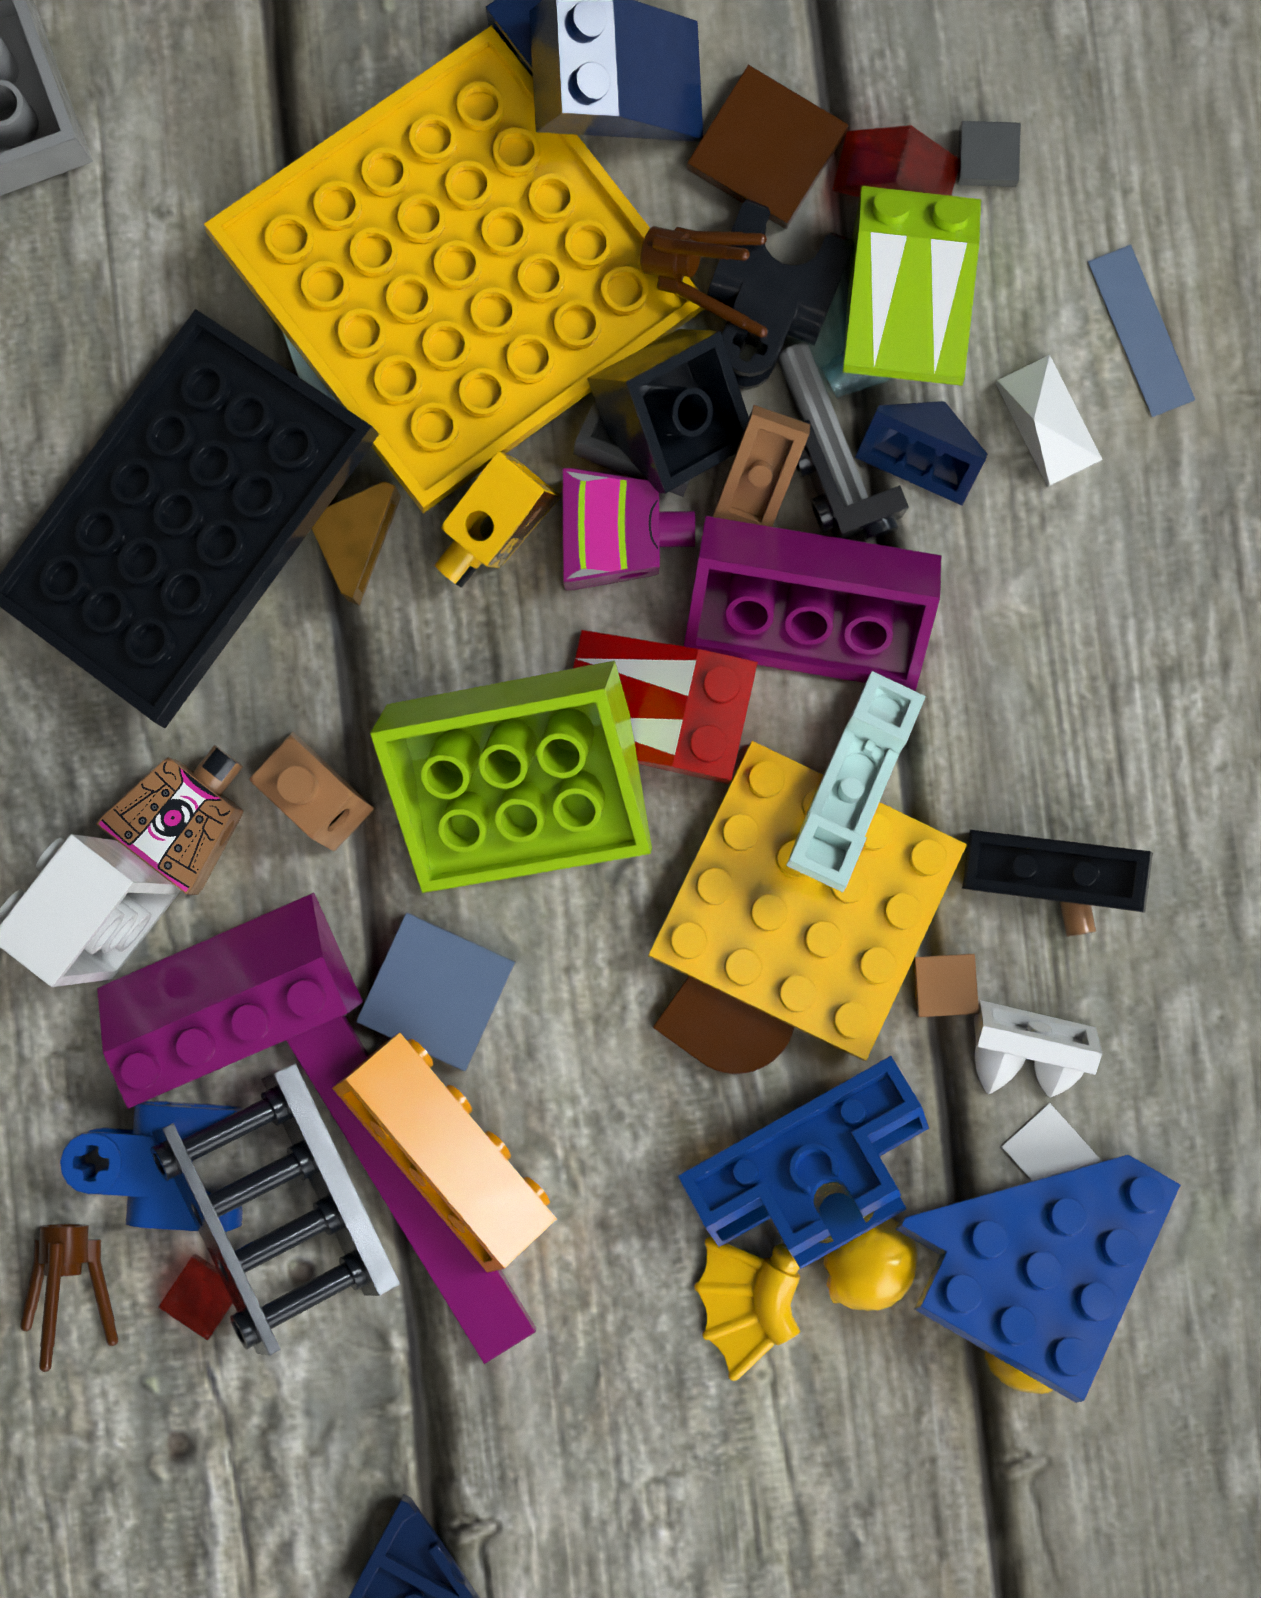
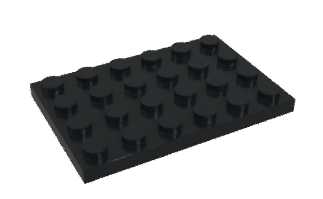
(182, 516)

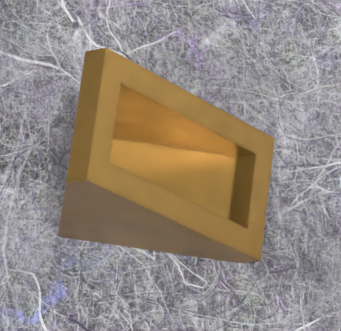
(354, 534)

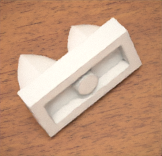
(1012, 1035)

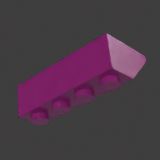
(813, 602)
(223, 1000)

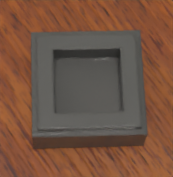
(989, 153)

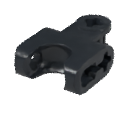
(776, 295)

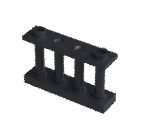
(335, 1212)

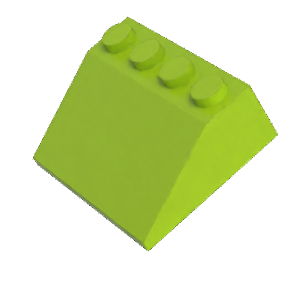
(515, 777)

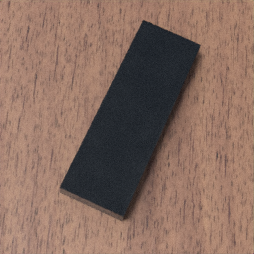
(1057, 870)

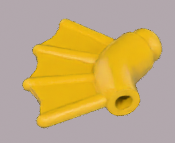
(747, 1302)

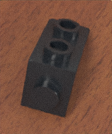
(871, 516)

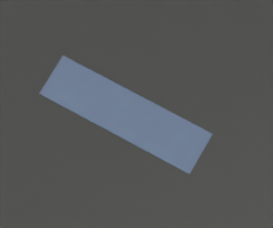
(1141, 330)

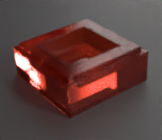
(198, 1298)

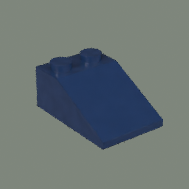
(615, 70)

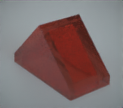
(894, 160)

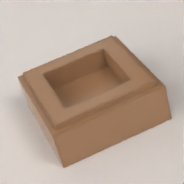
(945, 985)

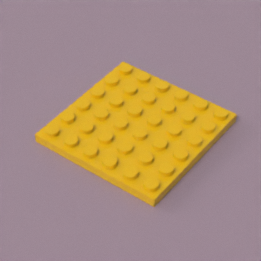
(451, 268)

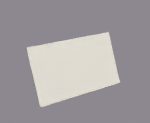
(1049, 1146)

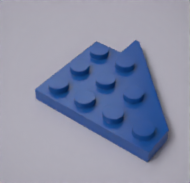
(1045, 1266)

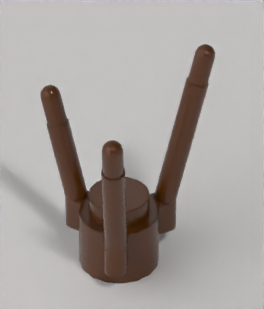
(678, 254)
(57, 1254)

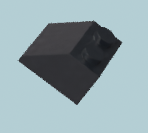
(673, 406)

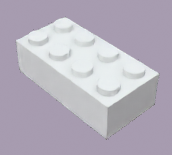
(83, 911)

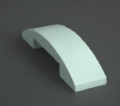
(855, 782)

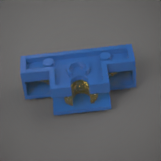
(813, 1168)

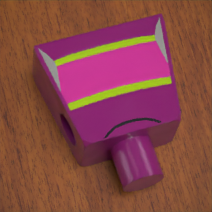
(616, 529)

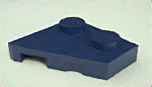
(411, 1562)

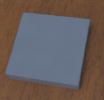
(436, 991)

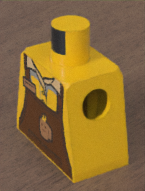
(513, 500)

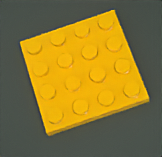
(790, 941)

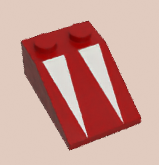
(680, 700)

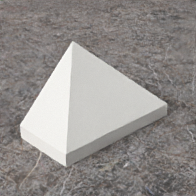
(1048, 420)

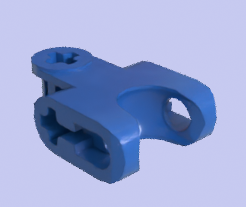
(131, 1168)

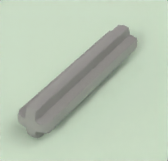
(814, 404)

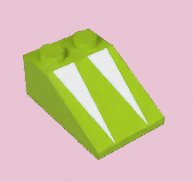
(911, 285)

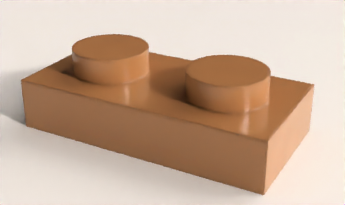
(762, 467)

